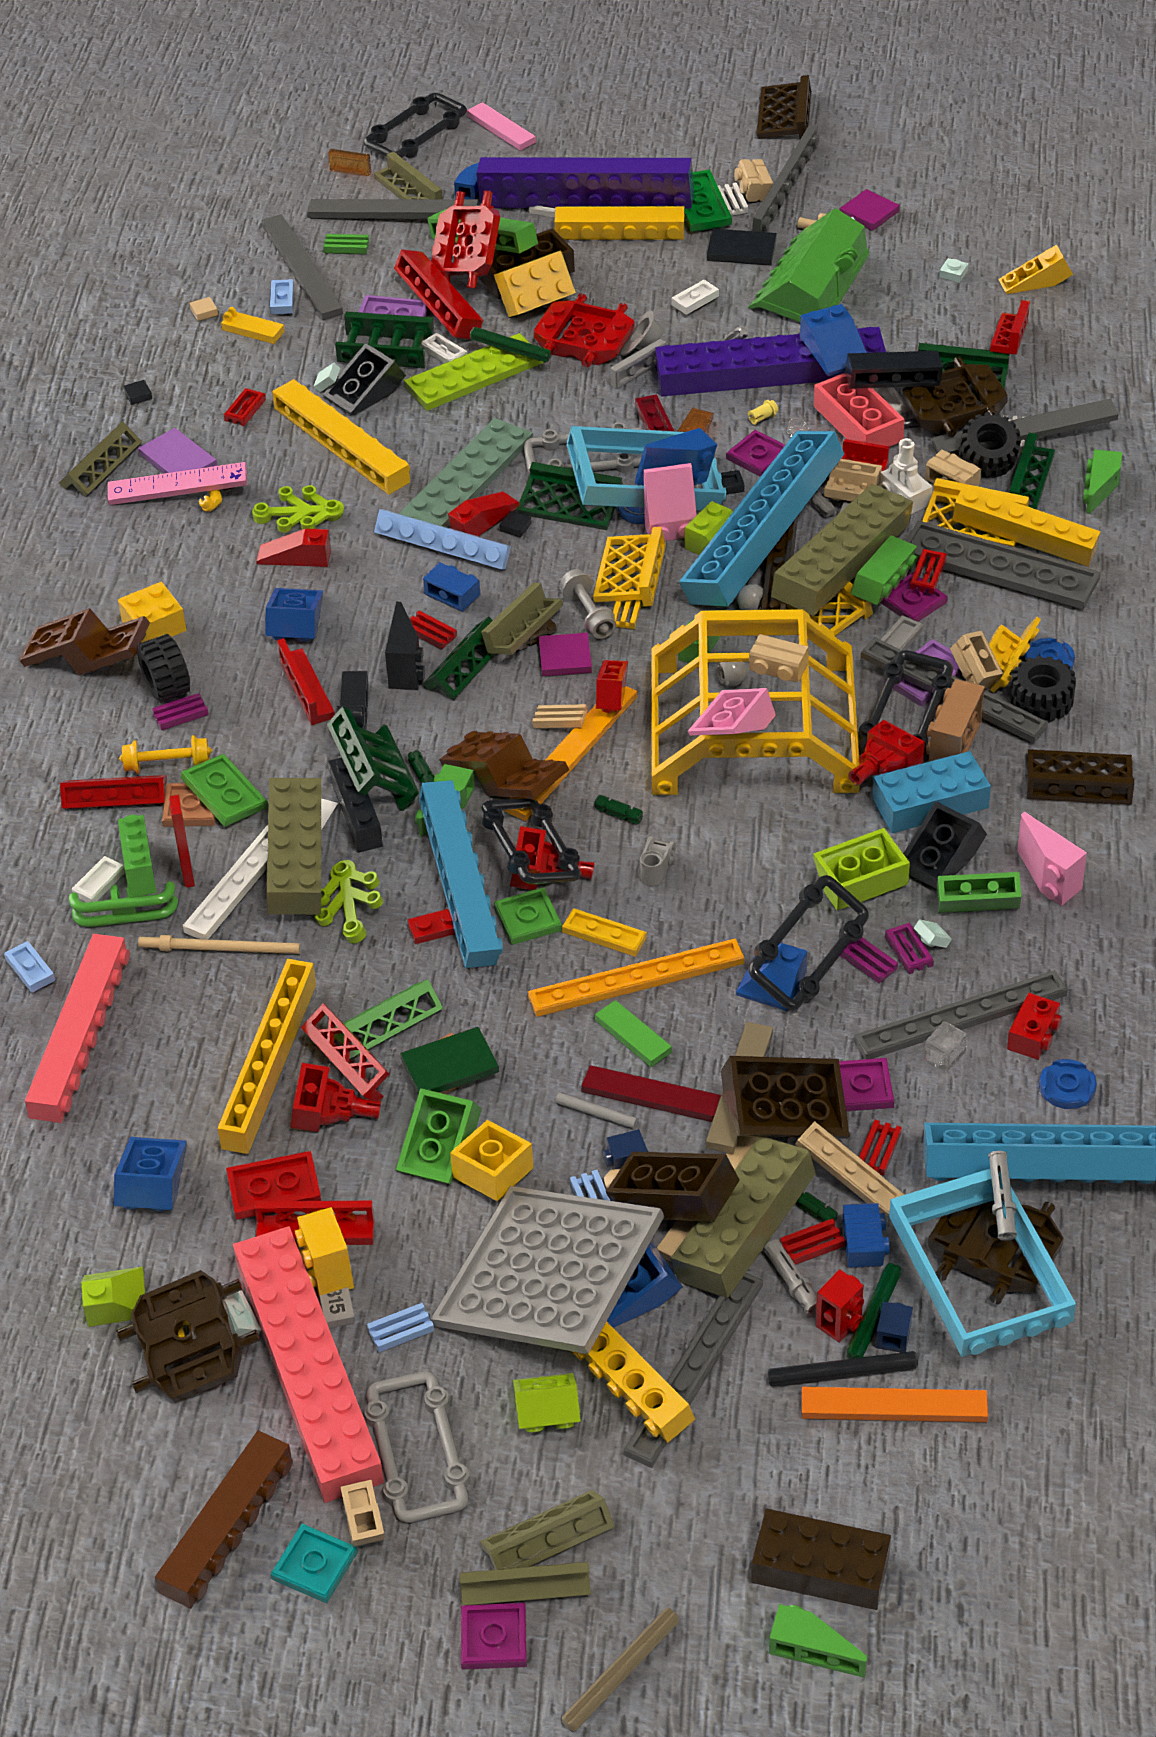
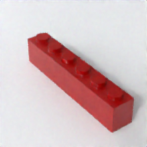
(437, 293)

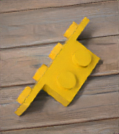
(1008, 648)

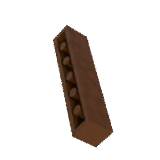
(224, 1519)

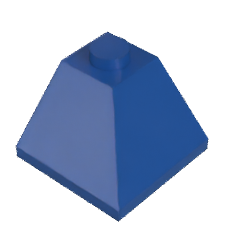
(783, 971)

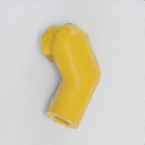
(211, 502)

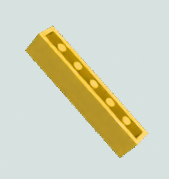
(620, 223)
(1026, 525)

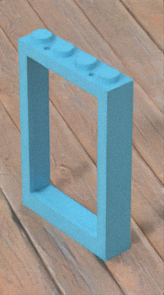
(630, 442)
(960, 1195)

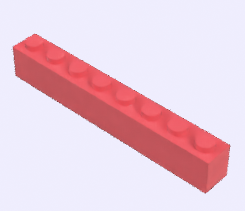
(77, 1029)

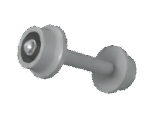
(600, 620)

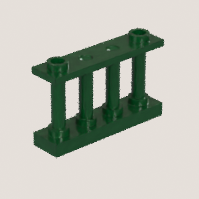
(388, 326)
(359, 761)

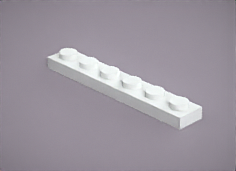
(229, 890)

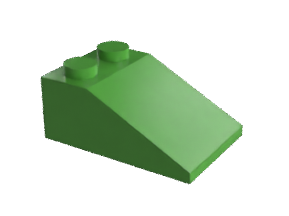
(434, 1131)

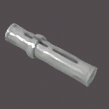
(1006, 1225)
(799, 1287)

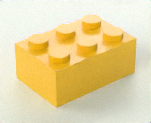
(534, 284)

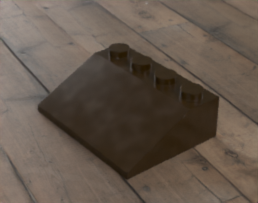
(784, 1095)

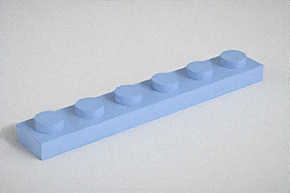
(442, 539)

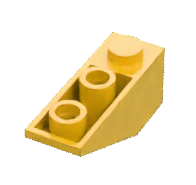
(1040, 272)

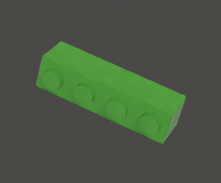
(884, 570)
(137, 855)

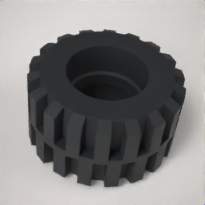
(994, 429)
(163, 668)
(1043, 687)

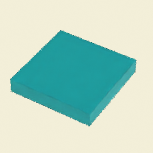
(314, 1563)

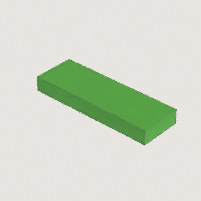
(633, 1033)

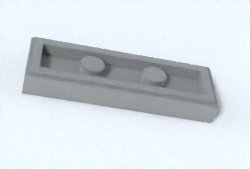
(634, 365)

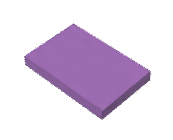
(393, 306)
(175, 453)
(917, 694)

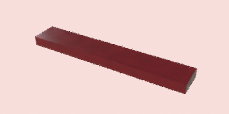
(650, 1093)

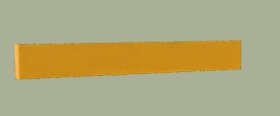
(578, 744)
(636, 977)

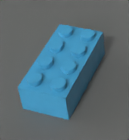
(910, 792)

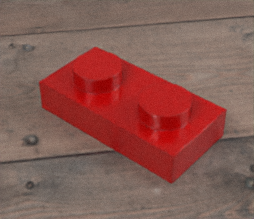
(431, 926)

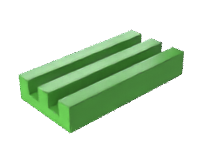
(346, 243)

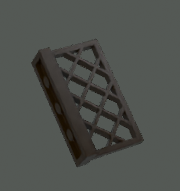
(800, 109)
(1073, 786)

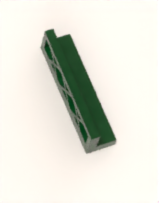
(1025, 467)
(454, 659)

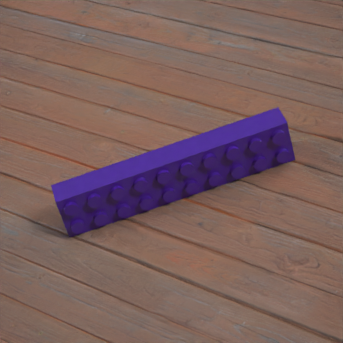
(586, 181)
(744, 363)

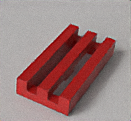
(248, 408)
(922, 585)
(433, 627)
(884, 1130)
(810, 1238)

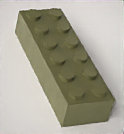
(294, 846)
(722, 1251)

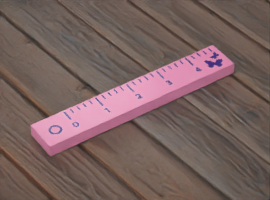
(177, 483)

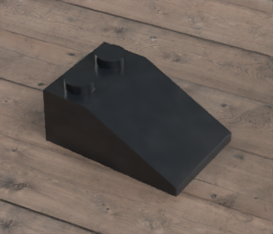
(365, 380)
(403, 653)
(943, 844)

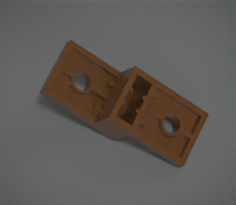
(84, 641)
(504, 764)

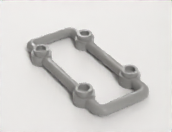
(551, 440)
(395, 1488)

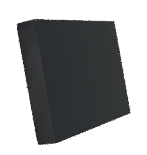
(741, 246)

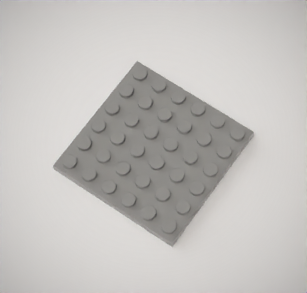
(548, 1269)

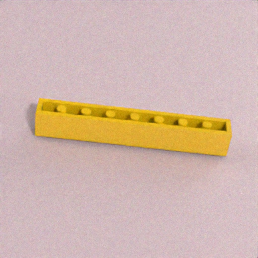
(341, 436)
(267, 1057)

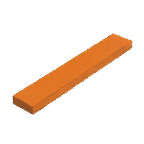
(894, 1404)

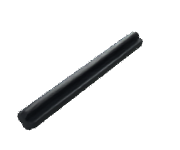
(842, 1368)

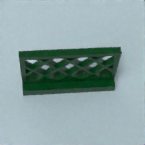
(997, 361)
(563, 478)

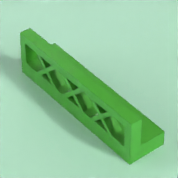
(389, 1006)

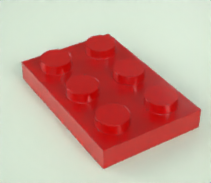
(272, 1179)

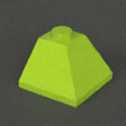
(111, 1295)

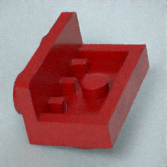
(866, 452)

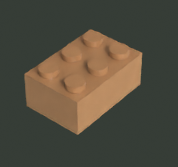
(956, 720)

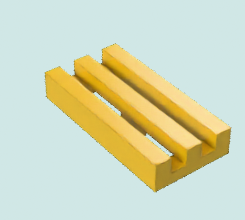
(622, 623)

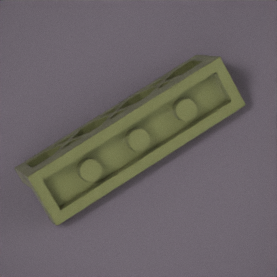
(406, 175)
(94, 456)
(520, 620)
(549, 1532)
(525, 1583)

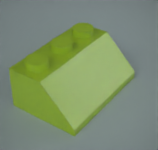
(864, 866)

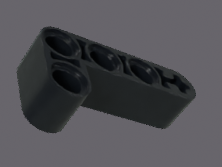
(355, 695)

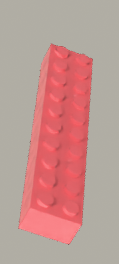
(307, 1363)

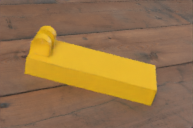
(251, 326)

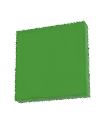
(527, 916)

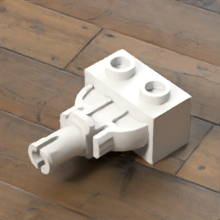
(904, 479)

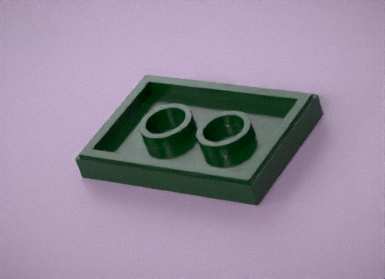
(450, 1061)

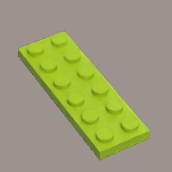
(467, 374)

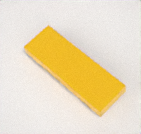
(604, 932)

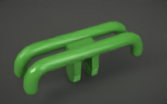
(125, 908)

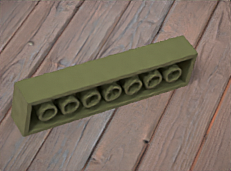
(841, 549)

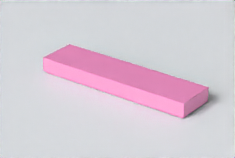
(501, 126)

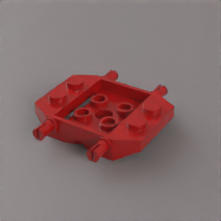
(476, 224)
(603, 330)

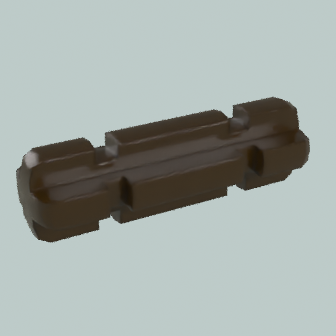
(548, 628)

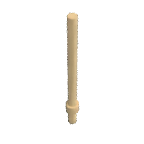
(167, 943)

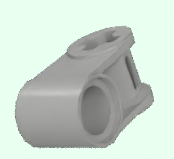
(656, 860)

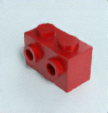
(1034, 1026)
(839, 1305)

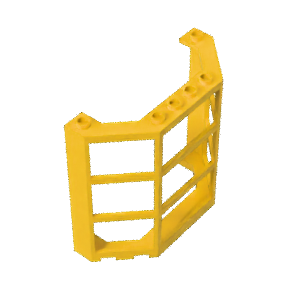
(753, 744)

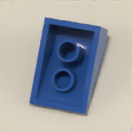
(830, 336)
(684, 448)
(293, 613)
(149, 1173)
(647, 1288)

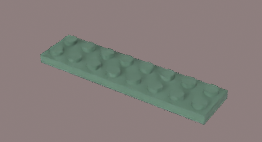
(469, 472)

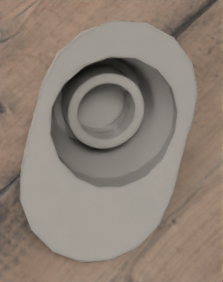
(644, 334)

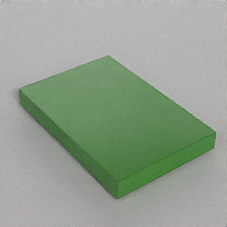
(224, 790)

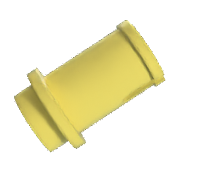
(764, 411)

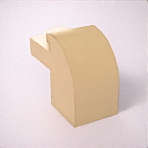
(362, 1513)

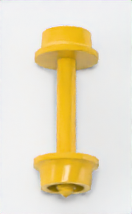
(132, 757)

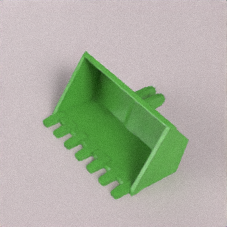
(815, 267)

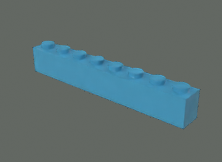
(460, 874)

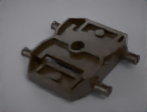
(935, 405)
(965, 1244)
(157, 1320)

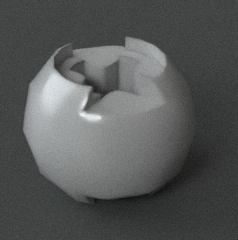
(750, 597)
(731, 673)

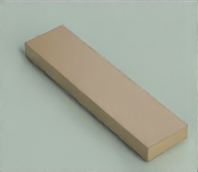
(848, 1167)

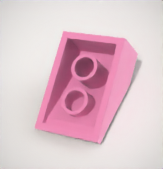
(669, 499)
(735, 713)
(1051, 860)

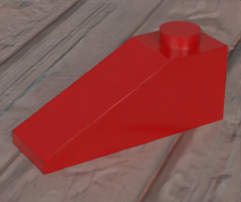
(481, 513)
(300, 548)
(611, 685)

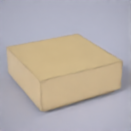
(203, 308)

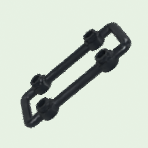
(420, 106)
(893, 675)
(518, 860)
(768, 950)

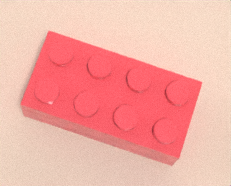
(858, 412)

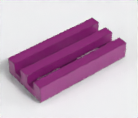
(180, 711)
(900, 952)
(871, 956)

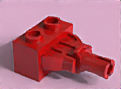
(887, 751)
(542, 857)
(325, 1100)

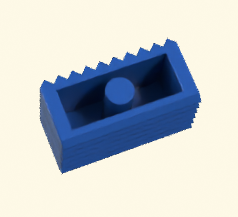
(451, 586)
(863, 1235)

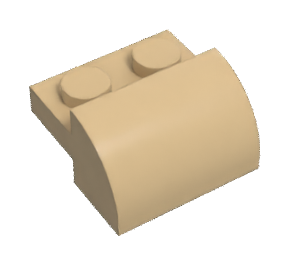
(851, 479)

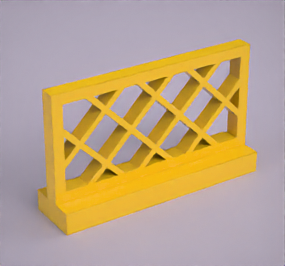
(948, 491)
(648, 567)
(849, 601)

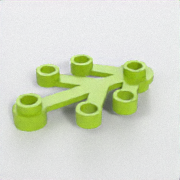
(300, 511)
(344, 874)

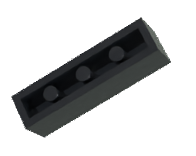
(893, 369)
(356, 808)

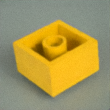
(158, 607)
(492, 1160)
(324, 1251)

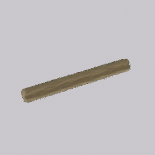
(620, 1669)

